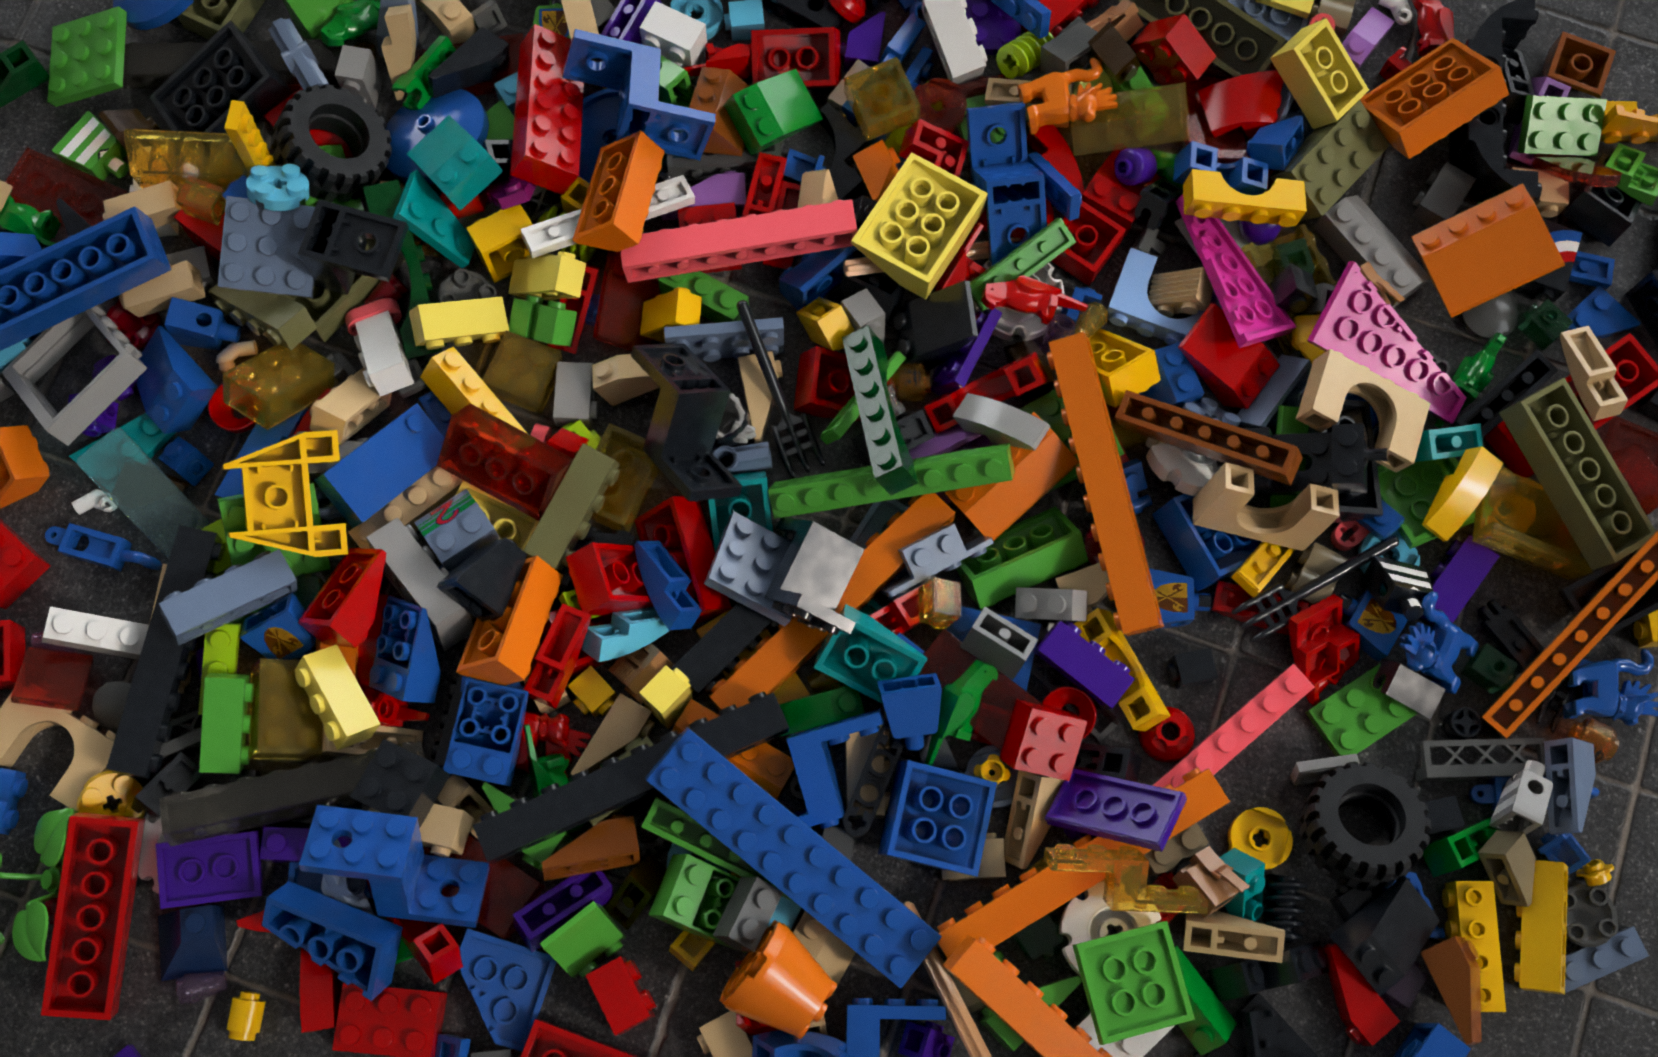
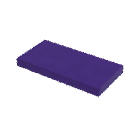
(1116, 809)

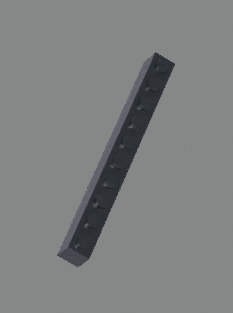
(620, 780)

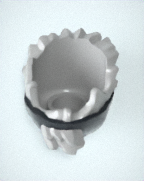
(735, 424)

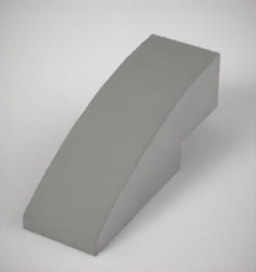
(1000, 422)

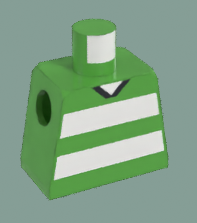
(92, 149)

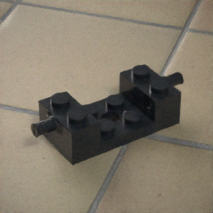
(1336, 457)

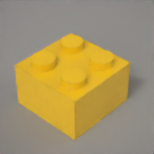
(500, 240)

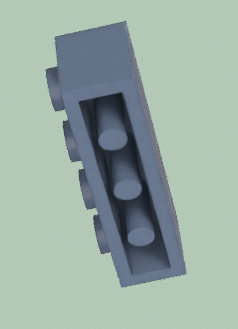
(227, 596)

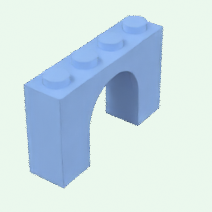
(1132, 308)

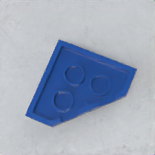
(505, 985)

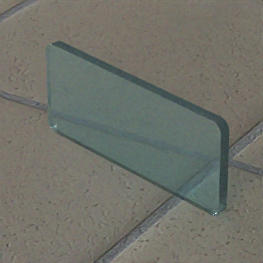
(140, 489)

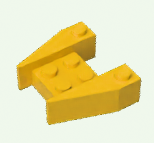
(280, 497)

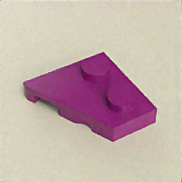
(510, 192)

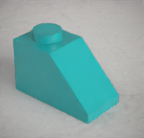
(1448, 442)

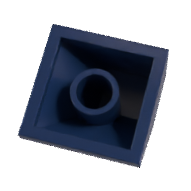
(192, 941)

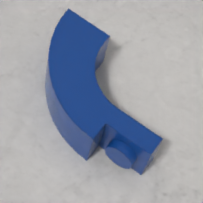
(786, 1045)

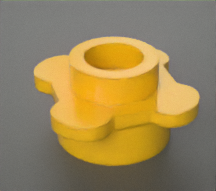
(992, 763)
(1596, 872)

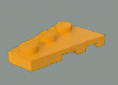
(1629, 126)

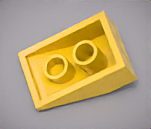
(1122, 366)

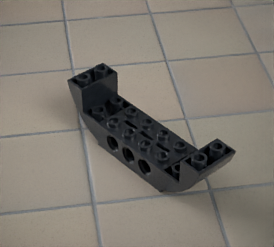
(1479, 143)

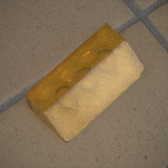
(1140, 120)
(175, 155)

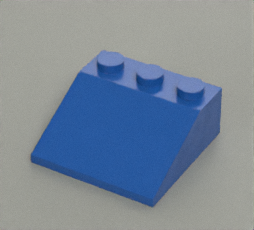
(1203, 552)
(937, 818)

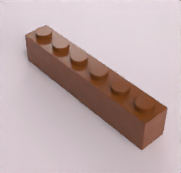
(1209, 437)

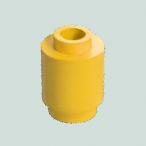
(245, 1016)

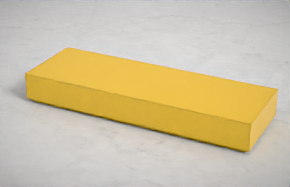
(1261, 567)

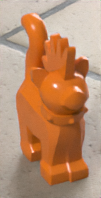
(1058, 104)

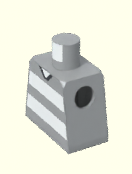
(1523, 800)

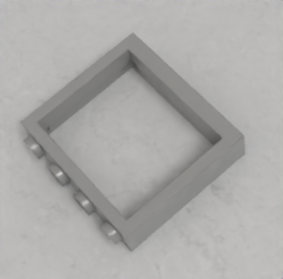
(96, 396)

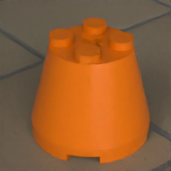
(779, 984)

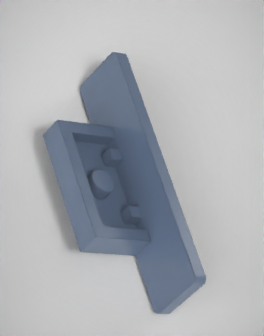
(932, 554)

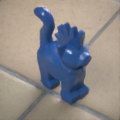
(1437, 647)
(1602, 692)

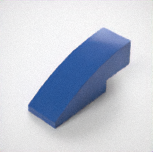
(666, 585)

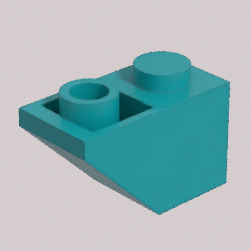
(1250, 870)

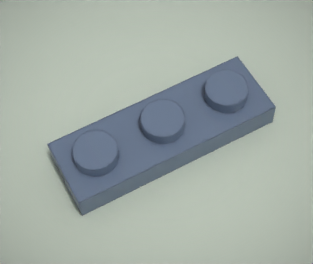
(1595, 962)

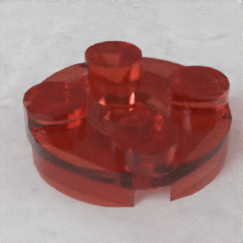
(952, 100)

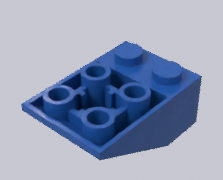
(405, 654)
(487, 732)

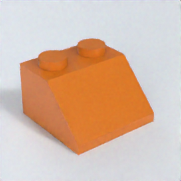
(20, 464)

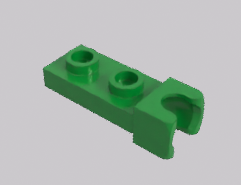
(416, 79)

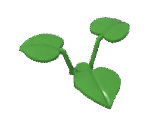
(31, 925)

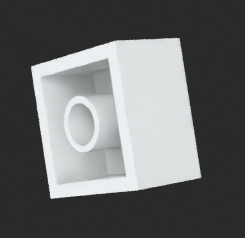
(676, 34)

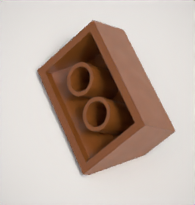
(710, 95)

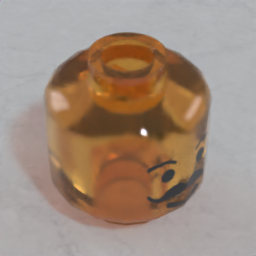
(911, 382)
(1599, 734)

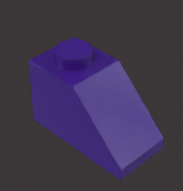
(864, 42)

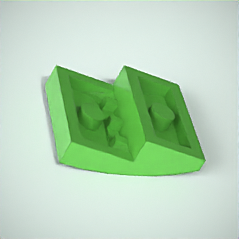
(1638, 178)

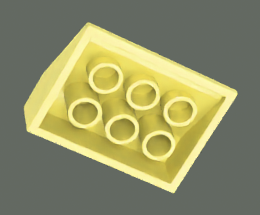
(920, 224)

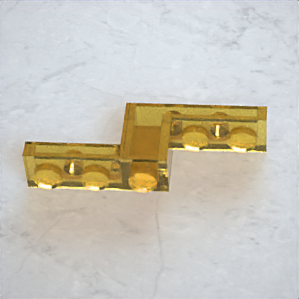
(1125, 879)

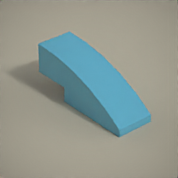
(626, 634)

